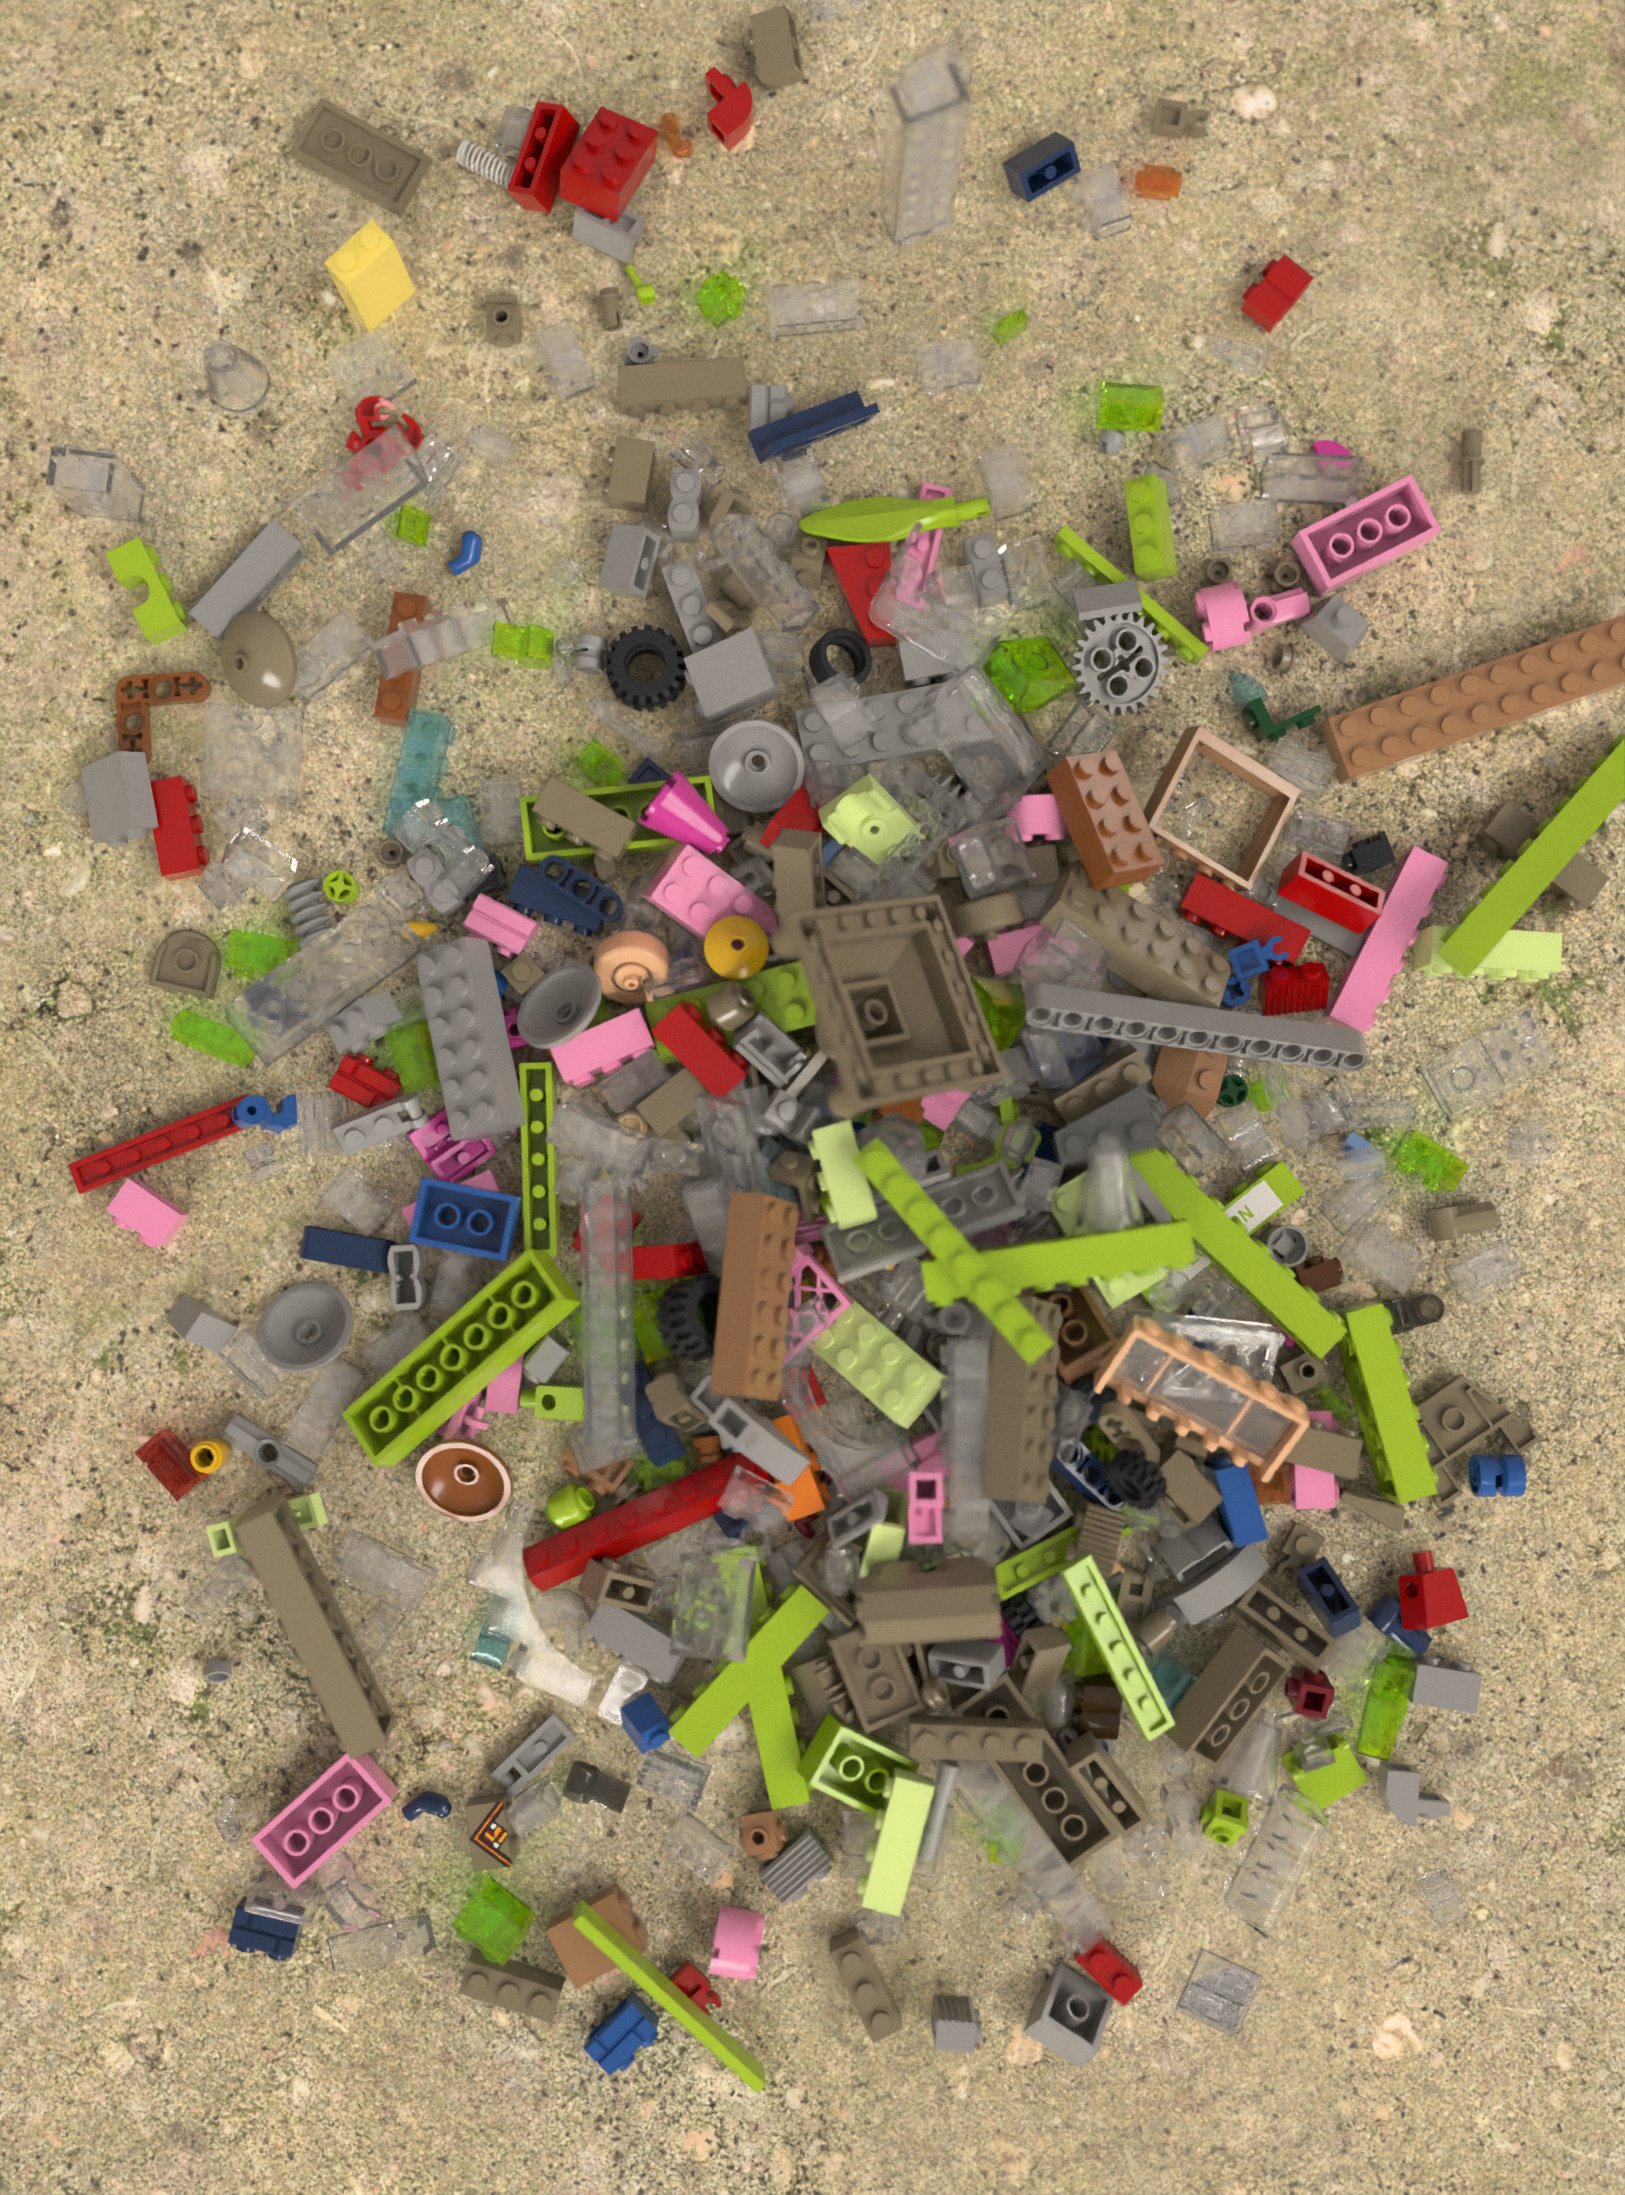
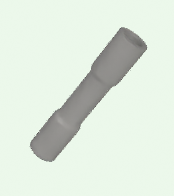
(943, 1789)

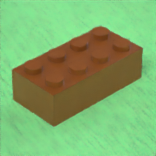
(1105, 819)

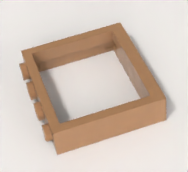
(1238, 763)

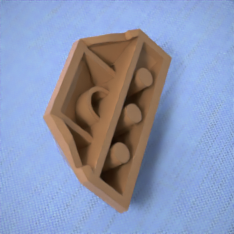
(1189, 1076)

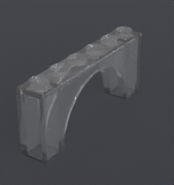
(851, 1462)

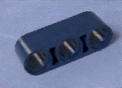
(570, 878)
(345, 1249)
(1094, 1488)

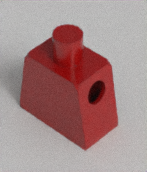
(1430, 1595)

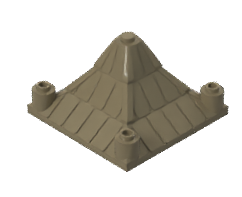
(891, 1001)

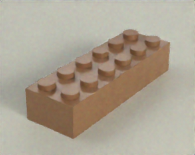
(754, 1297)

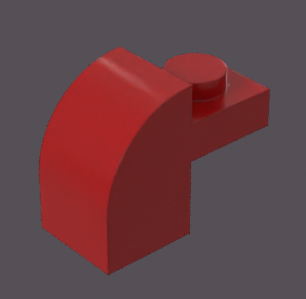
(733, 114)

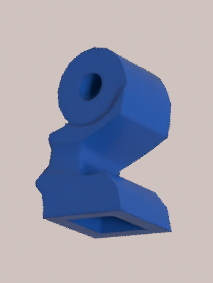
(256, 1110)

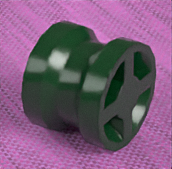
(1236, 1089)

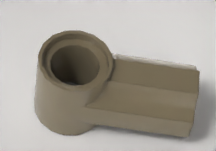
(1454, 1221)

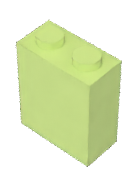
(886, 1538)

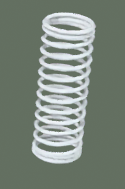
(466, 144)

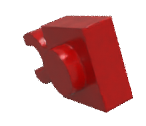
(695, 1986)

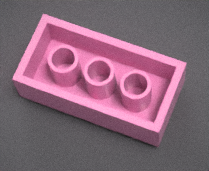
(1365, 536)
(701, 894)
(324, 1817)

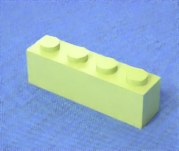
(896, 1841)

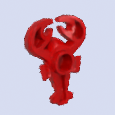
(369, 411)

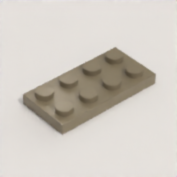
(361, 157)

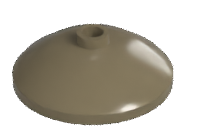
(259, 659)

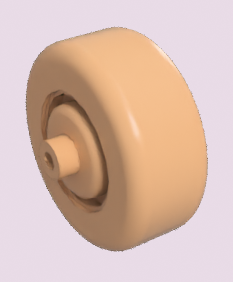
(623, 959)

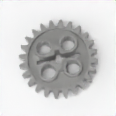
(1105, 639)

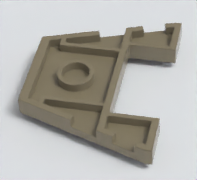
(1456, 1420)

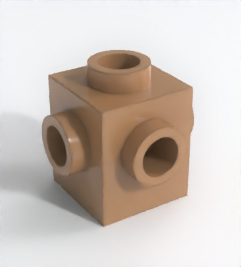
(763, 1833)

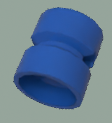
(1499, 1475)

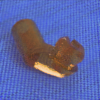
(671, 134)

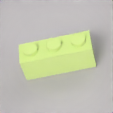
(846, 1182)

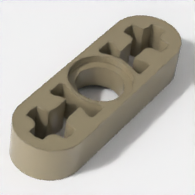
(1109, 1420)

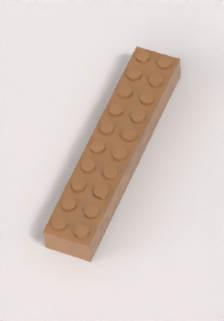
(1477, 701)

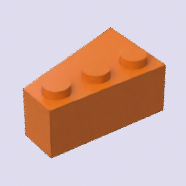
(808, 1491)

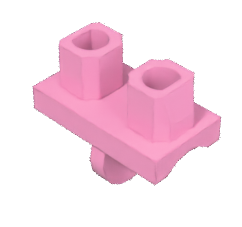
(465, 1421)

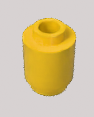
(201, 1457)

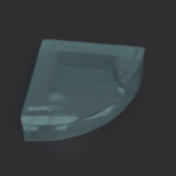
(1246, 688)

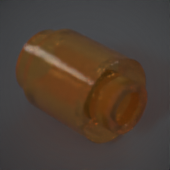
(1158, 182)

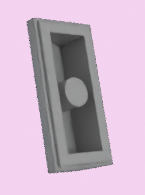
(857, 1517)

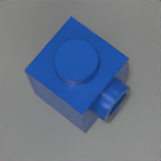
(645, 1723)

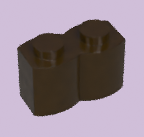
(1097, 1706)

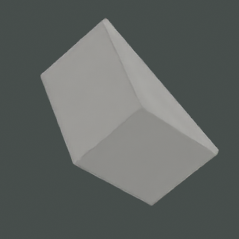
(201, 1324)

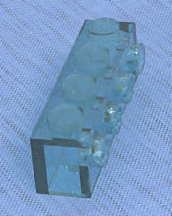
(419, 764)

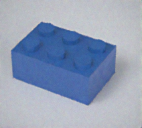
(465, 1219)

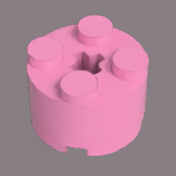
(1223, 615)
(1039, 817)
(737, 1943)

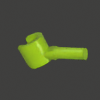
(644, 292)

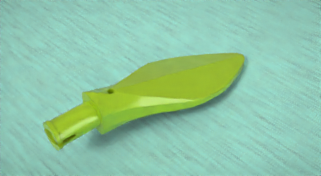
(891, 517)

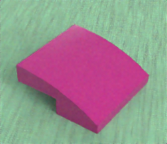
(444, 1157)

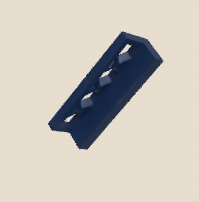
(810, 426)

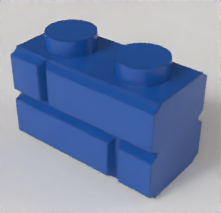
(622, 2034)

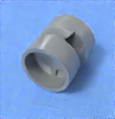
(1286, 1243)

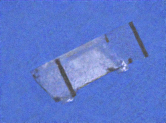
(930, 624)

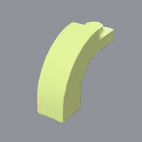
(306, 1508)

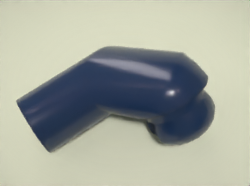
(427, 1802)

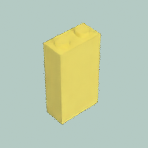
(370, 275)

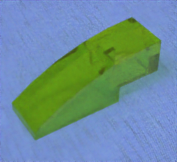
(1385, 1706)

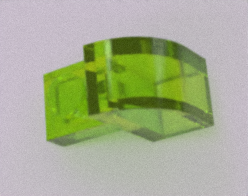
(527, 645)

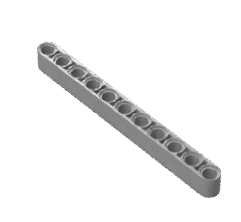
(1194, 1027)

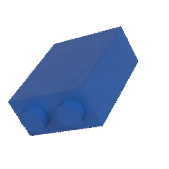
(1239, 1509)

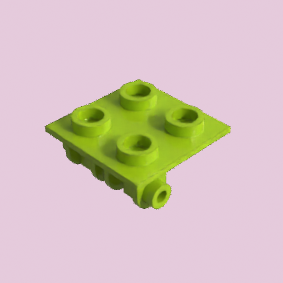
(1331, 1781)

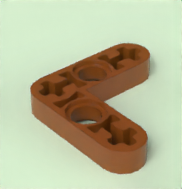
(141, 704)

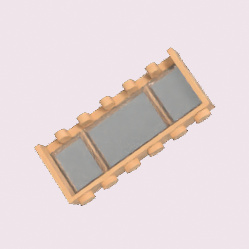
(1203, 1395)

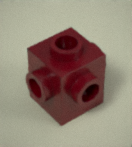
(1309, 1692)

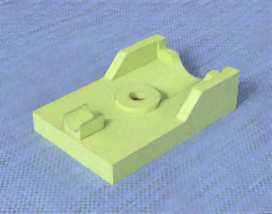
(859, 809)

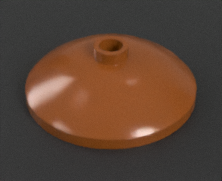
(463, 1480)

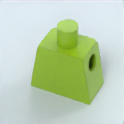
(568, 1403)

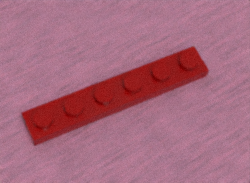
(155, 1147)

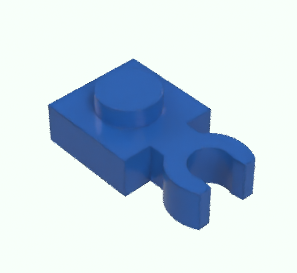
(1252, 957)

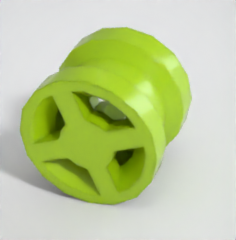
(335, 885)

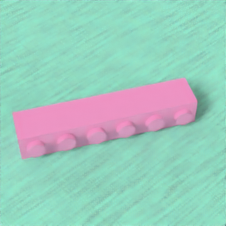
(1382, 949)

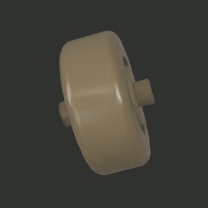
(986, 915)

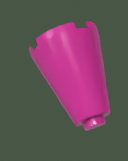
(685, 816)

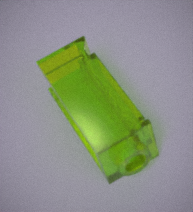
(211, 1038)

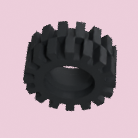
(1135, 1479)
(1019, 1614)

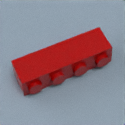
(1240, 918)

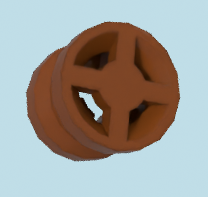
(707, 1448)

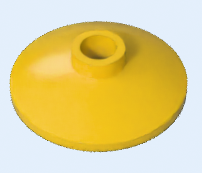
(730, 962)

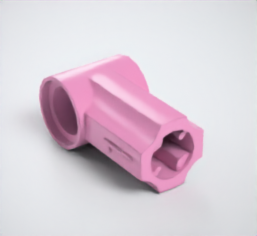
(1278, 609)

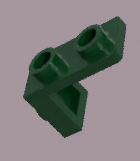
(1258, 719)

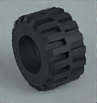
(636, 644)
(680, 1321)

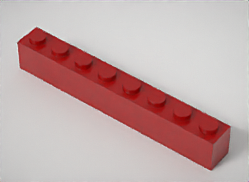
(633, 1523)

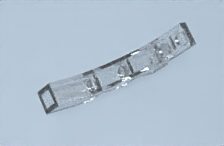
(501, 1575)

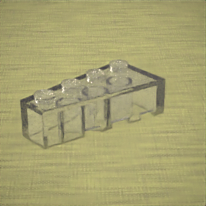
(441, 636)

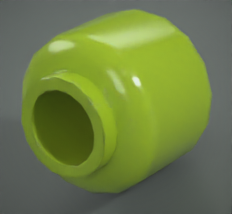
(569, 1506)

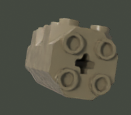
(928, 1607)

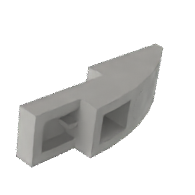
(751, 1433)

